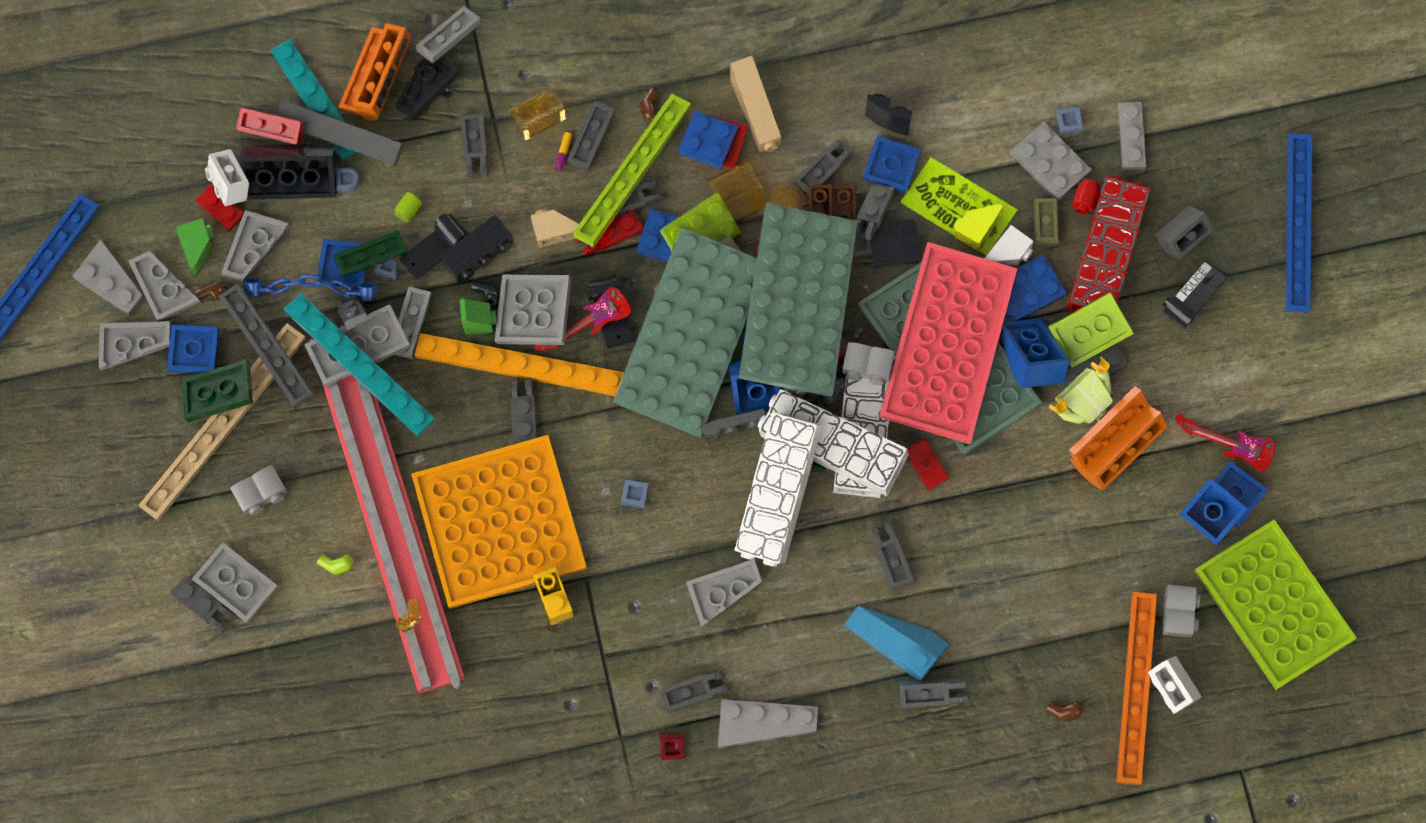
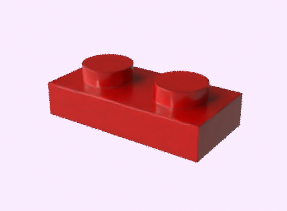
(227, 216)

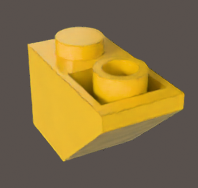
(553, 596)

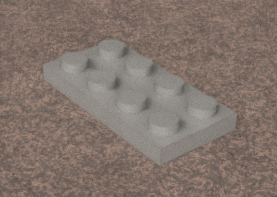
(377, 338)

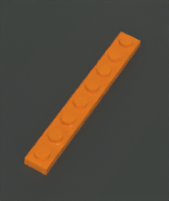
(1136, 688)

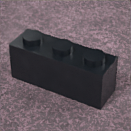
(477, 249)

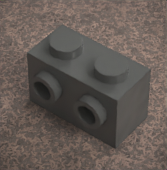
(1184, 232)

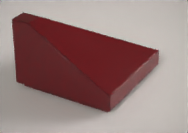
(671, 746)

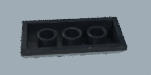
(289, 171)

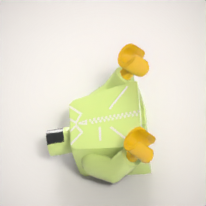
(1086, 396)

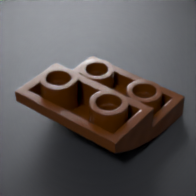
(833, 200)

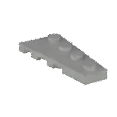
(759, 721)

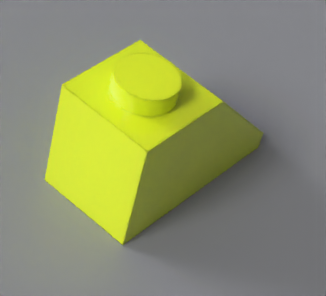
(977, 225)

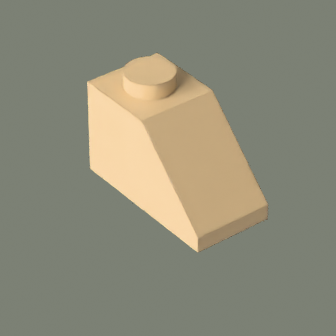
(552, 227)

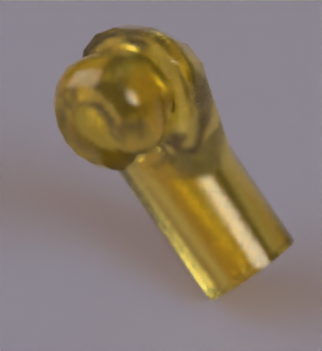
(411, 618)

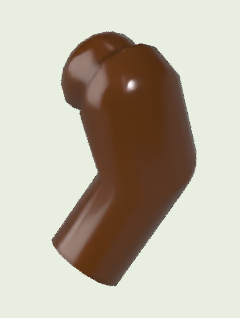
(646, 105)
(212, 289)
(1065, 713)

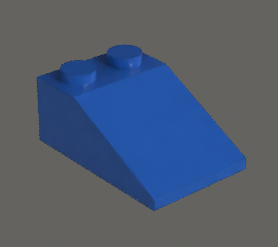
(1033, 353)

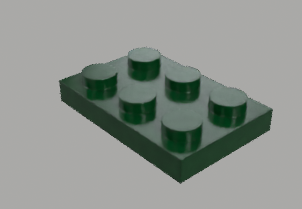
(217, 391)

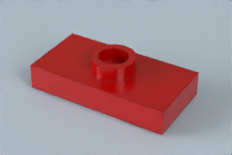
(926, 465)

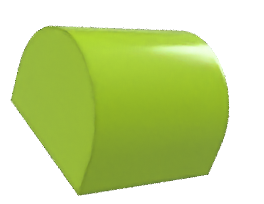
(407, 207)

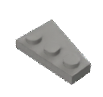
(107, 279)
(161, 288)
(130, 341)
(721, 589)

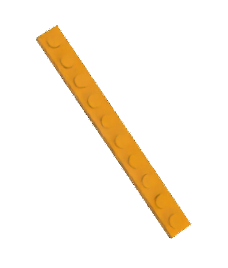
(518, 364)

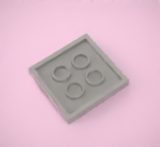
(533, 309)

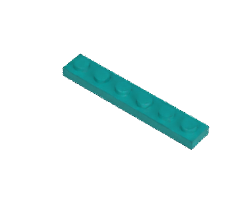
(307, 86)

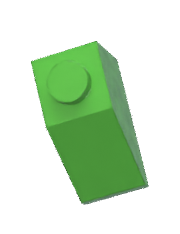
(196, 243)
(477, 317)

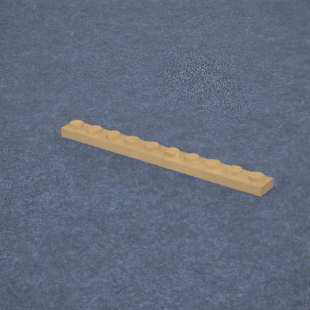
(212, 435)

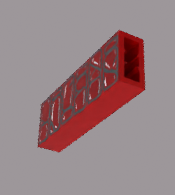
(1109, 241)

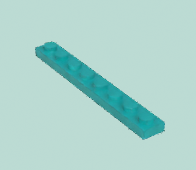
(359, 365)

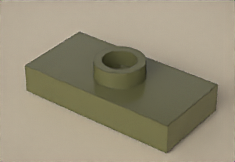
(1046, 221)

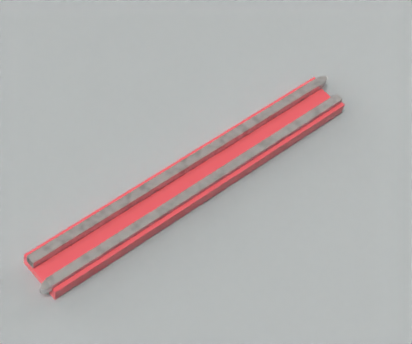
(394, 533)

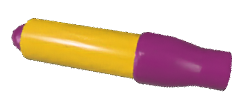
(563, 152)

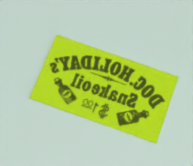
(946, 195)

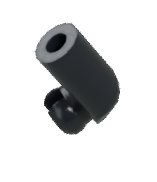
(489, 292)

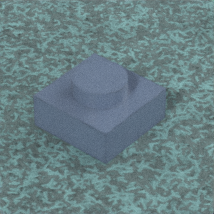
(1069, 120)
(634, 494)

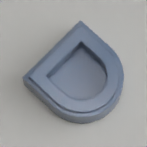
(346, 179)

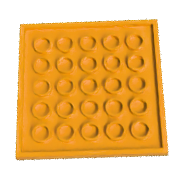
(498, 521)

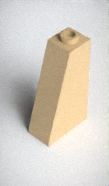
(755, 104)

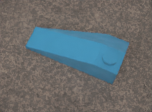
(903, 643)

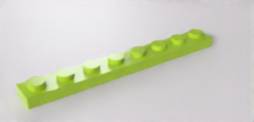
(632, 170)

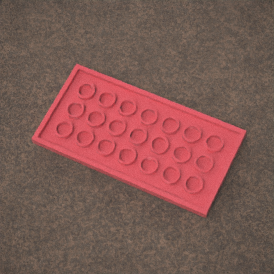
(948, 343)

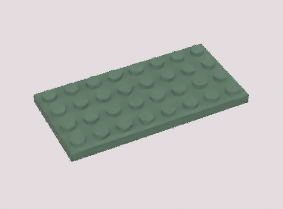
(798, 300)
(689, 333)
(1003, 396)

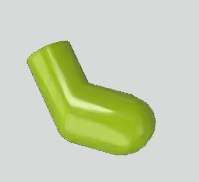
(336, 566)

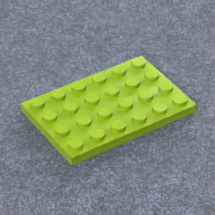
(1275, 604)

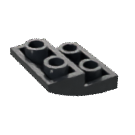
(890, 118)
(895, 244)

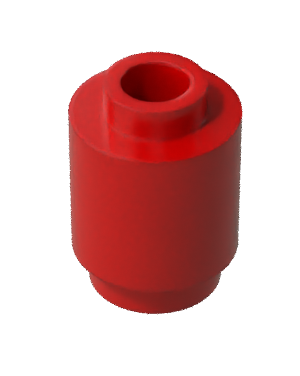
(1086, 197)

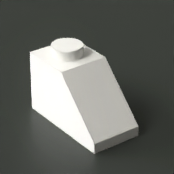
(1011, 248)

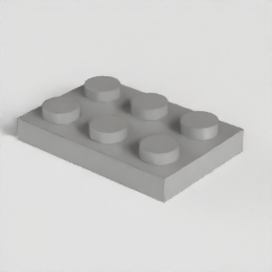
(1050, 161)
(235, 583)

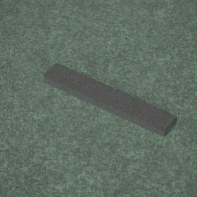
(344, 134)
(266, 346)

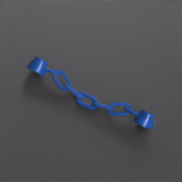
(255, 287)

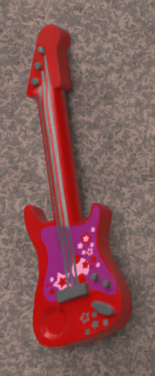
(609, 307)
(1254, 451)

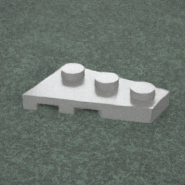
(251, 244)

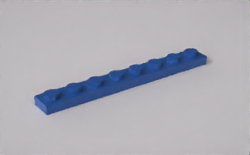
(1298, 223)
(45, 261)

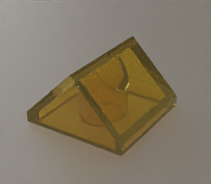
(537, 114)

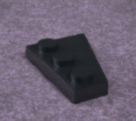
(425, 86)

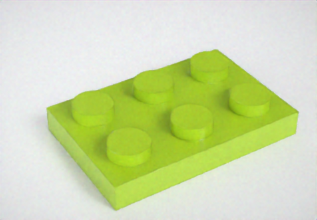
(708, 219)
(1091, 329)

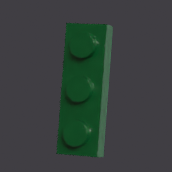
(370, 254)

